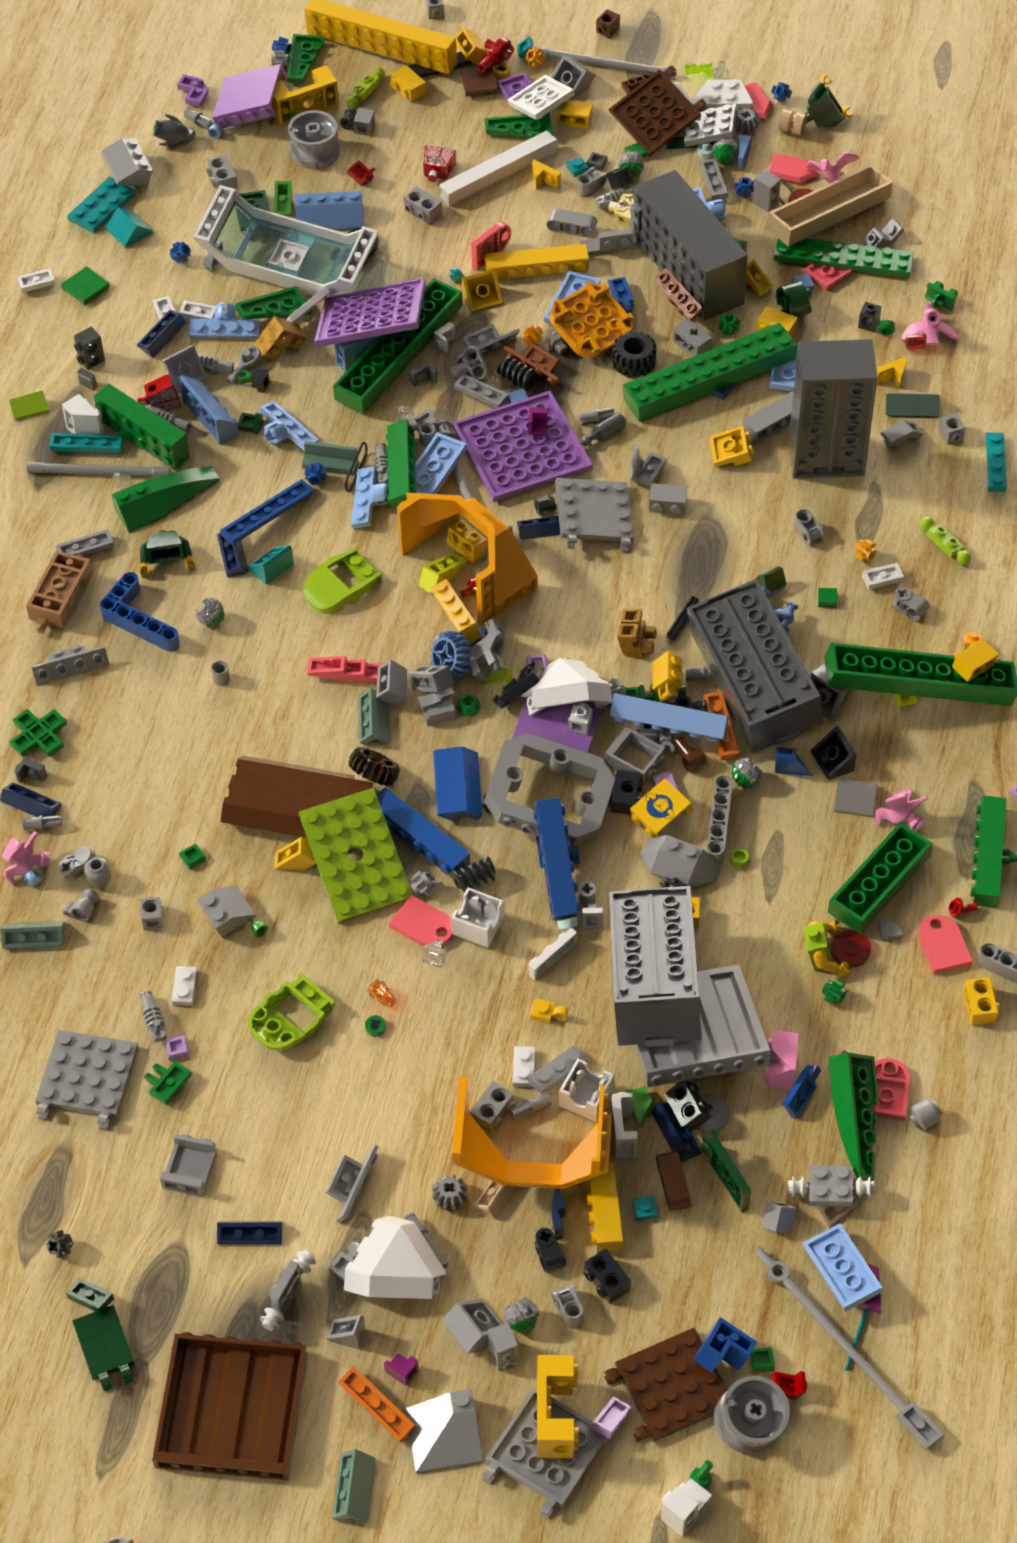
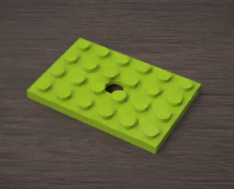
(352, 885)

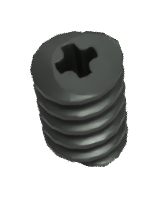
(517, 372)
(474, 874)

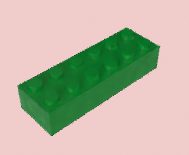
(142, 426)
(879, 878)

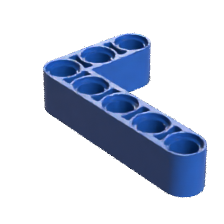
(117, 611)

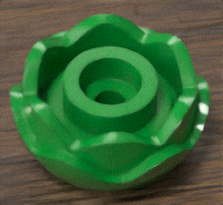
(468, 705)

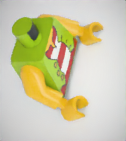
(819, 947)

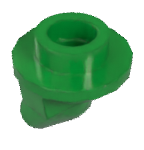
(702, 1475)

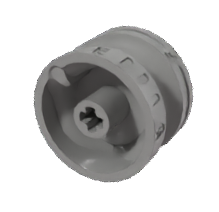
(314, 139)
(751, 1414)

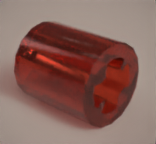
(915, 341)

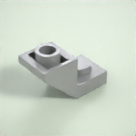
(886, 236)
(899, 432)

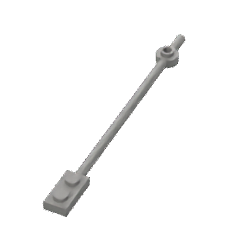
(909, 1416)

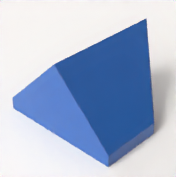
(789, 762)

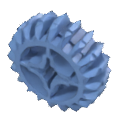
(453, 651)

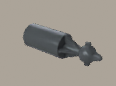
(604, 429)

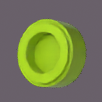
(739, 858)

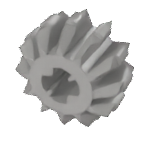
(746, 120)
(443, 1192)

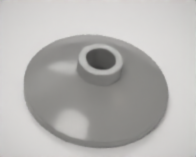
(636, 462)
(719, 1113)

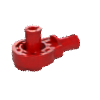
(498, 52)

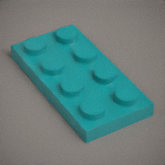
(101, 205)

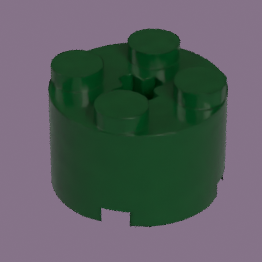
(794, 299)

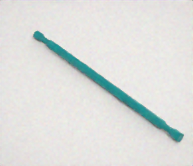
(857, 1336)

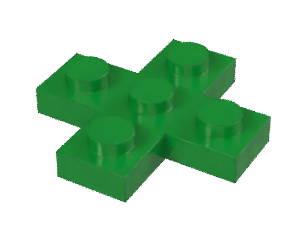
(38, 732)

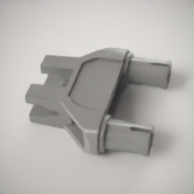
(487, 651)

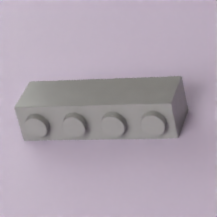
(769, 419)

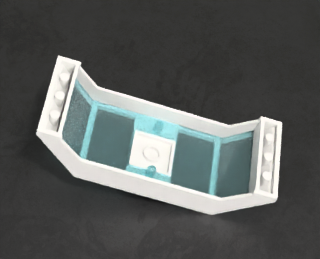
(281, 247)

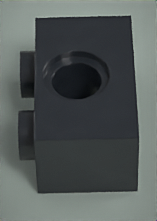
(626, 782)

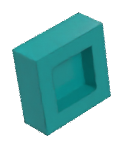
(524, 46)
(577, 166)
(644, 1208)

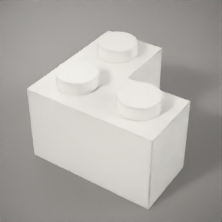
(684, 1506)

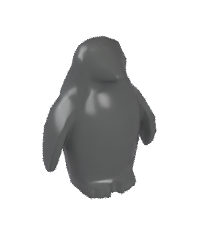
(172, 131)

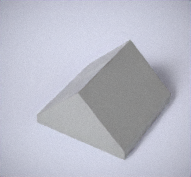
(855, 797)

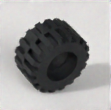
(634, 354)

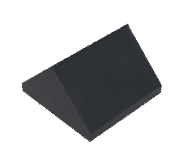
(834, 754)

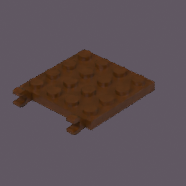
(656, 111)
(669, 1385)

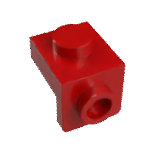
(361, 173)
(792, 1385)

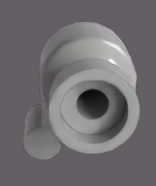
(82, 907)

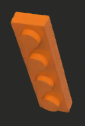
(726, 747)
(377, 1404)

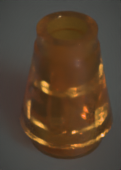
(381, 993)

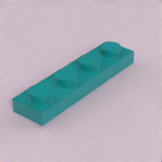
(86, 443)
(995, 462)

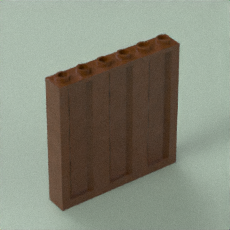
(230, 1406)

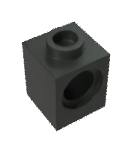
(620, 177)
(869, 317)

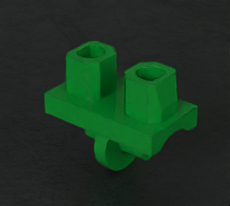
(939, 296)

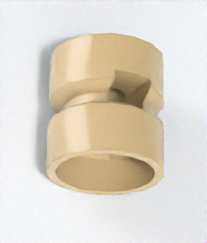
(788, 118)

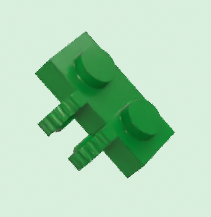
(170, 1082)

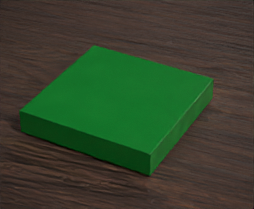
(85, 285)

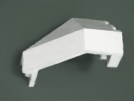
(567, 683)
(394, 1263)

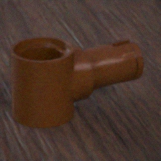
(691, 757)

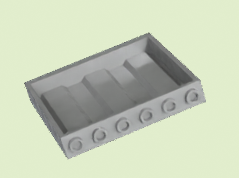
(729, 1031)

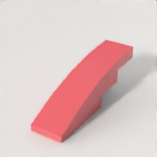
(341, 669)

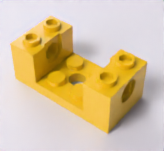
(321, 96)
(555, 1377)

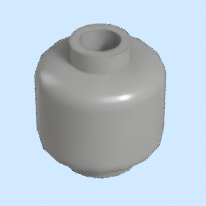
(97, 871)
(925, 1114)

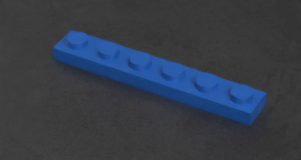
(267, 512)

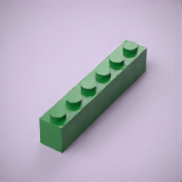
(400, 462)
(989, 851)

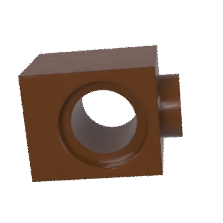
(607, 23)

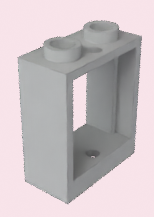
(630, 737)

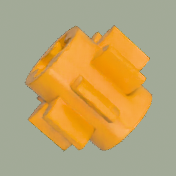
(535, 57)
(532, 335)
(865, 550)

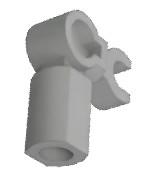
(665, 737)

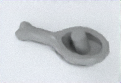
(247, 359)

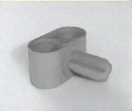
(470, 364)

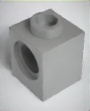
(435, 8)
(364, 121)
(951, 428)
(149, 919)

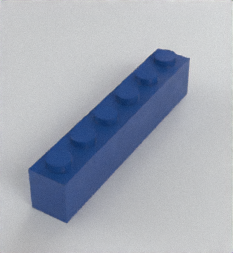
(422, 834)
(556, 859)

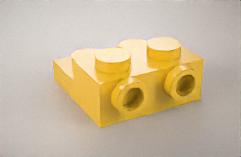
(732, 447)

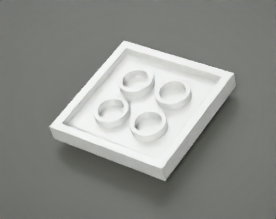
(541, 97)

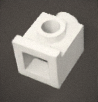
(581, 715)

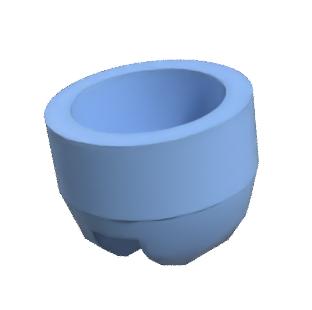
(215, 131)
(32, 877)

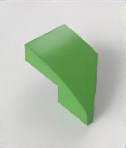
(641, 1104)

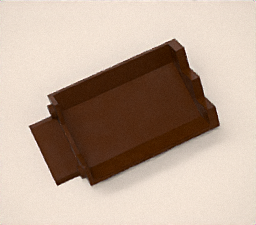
(273, 792)

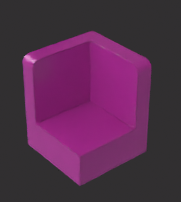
(537, 421)
(401, 1368)

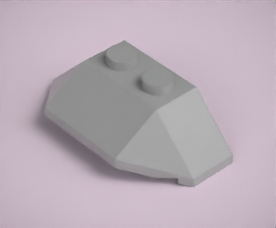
(675, 858)

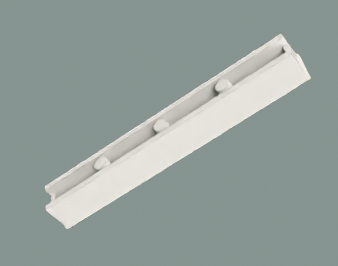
(498, 168)

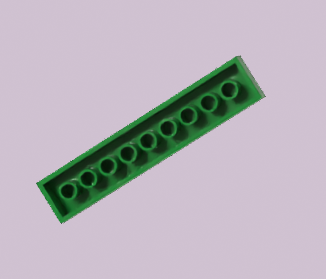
(395, 351)
(709, 371)
(916, 675)

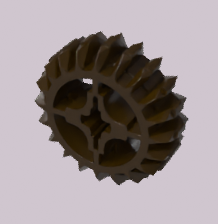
(374, 766)

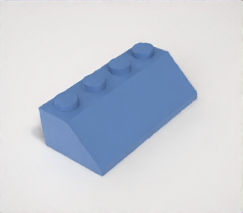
(331, 209)
(208, 410)

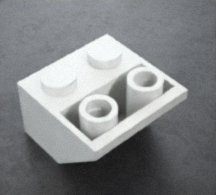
(82, 417)

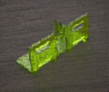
(696, 69)
(501, 675)

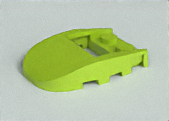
(328, 593)
(278, 1032)

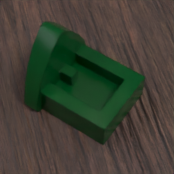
(251, 422)
(772, 579)

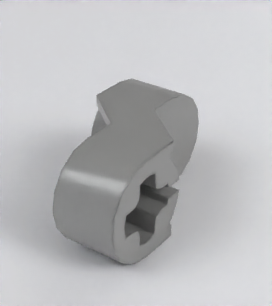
(74, 863)

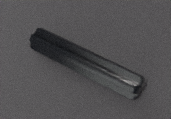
(681, 619)

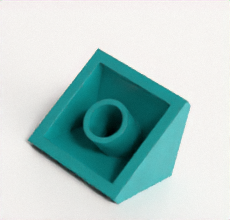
(127, 227)
(272, 563)

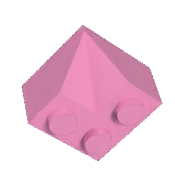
(782, 1060)

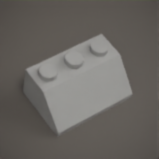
(127, 163)

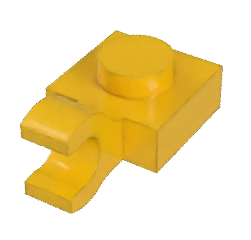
(546, 1010)

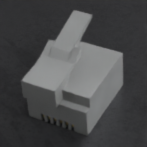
(437, 706)

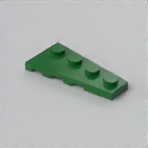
(302, 56)
(518, 126)
(276, 304)

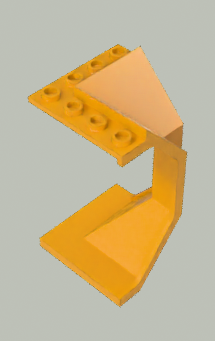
(509, 570)
(479, 1155)

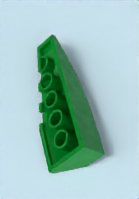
(155, 497)
(854, 1103)

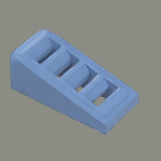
(744, 148)

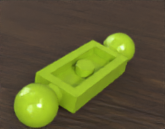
(365, 88)
(945, 540)

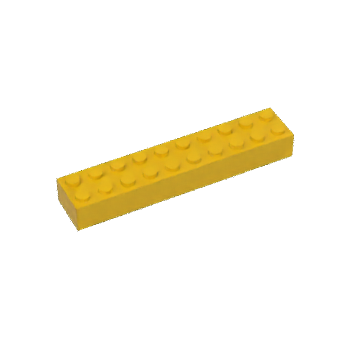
(381, 35)

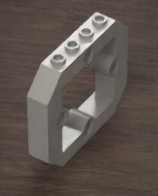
(559, 759)

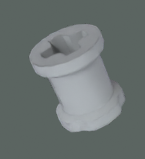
(587, 893)

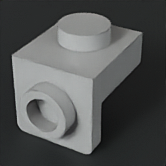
(426, 417)

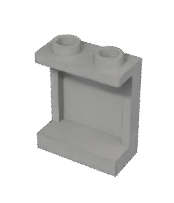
(189, 1165)

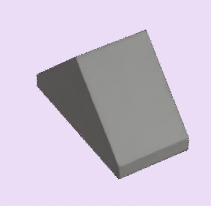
(347, 1331)

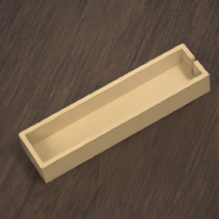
(829, 205)

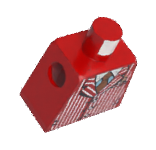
(438, 162)
(161, 394)

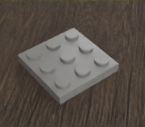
(712, 125)

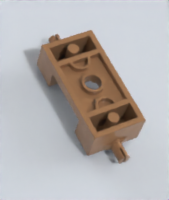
(51, 603)

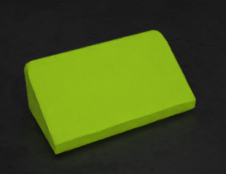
(28, 405)

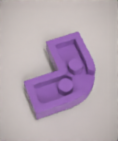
(195, 86)

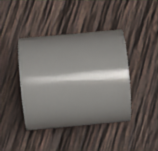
(220, 673)

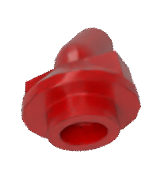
(470, 590)
(957, 908)

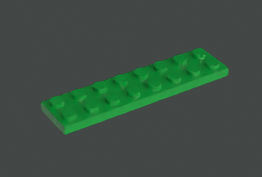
(846, 256)

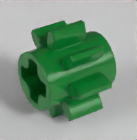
(729, 324)
(834, 991)

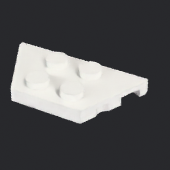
(724, 92)

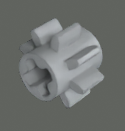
(280, 58)
(423, 883)

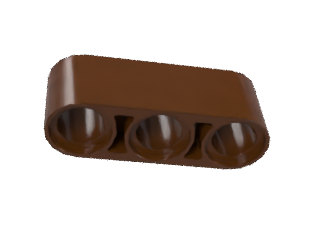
(673, 1180)

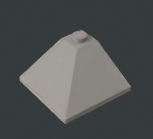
(445, 1432)

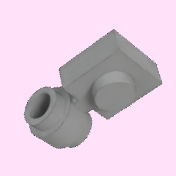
(341, 1261)

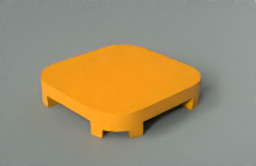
(590, 320)

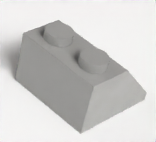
(573, 75)
(226, 909)
(469, 1324)

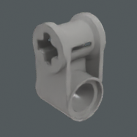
(590, 182)
(428, 431)
(808, 526)
(911, 604)
(567, 1302)

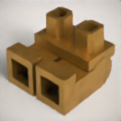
(634, 634)

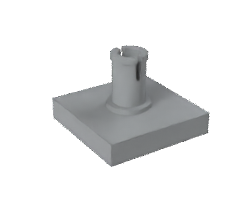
(185, 364)

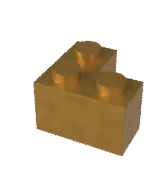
(279, 335)

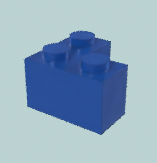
(726, 1344)

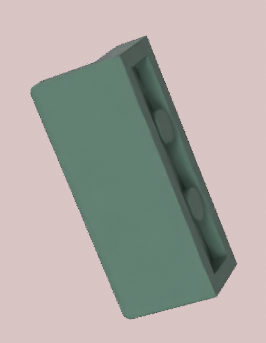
(912, 404)
(332, 457)
(372, 718)
(32, 934)
(353, 1486)

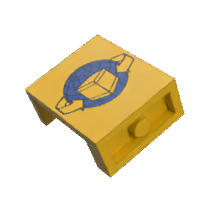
(659, 808)

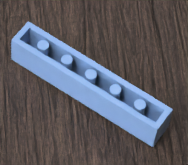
(669, 716)

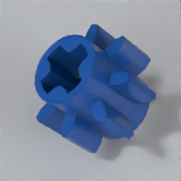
(281, 44)
(781, 91)
(744, 187)
(180, 252)
(315, 473)

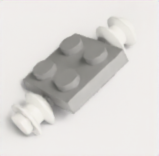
(831, 1186)
(284, 1291)

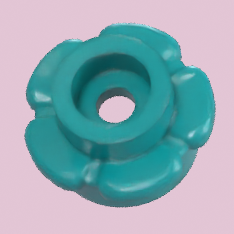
(456, 275)

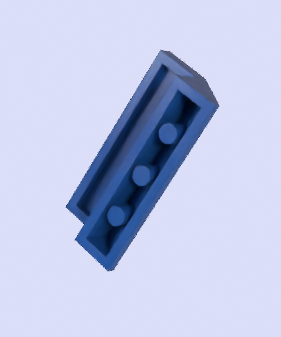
(457, 783)

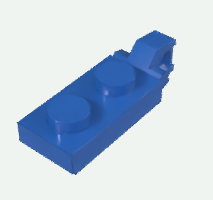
(622, 293)
(801, 1091)

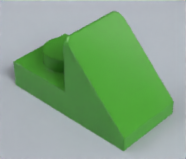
(283, 197)

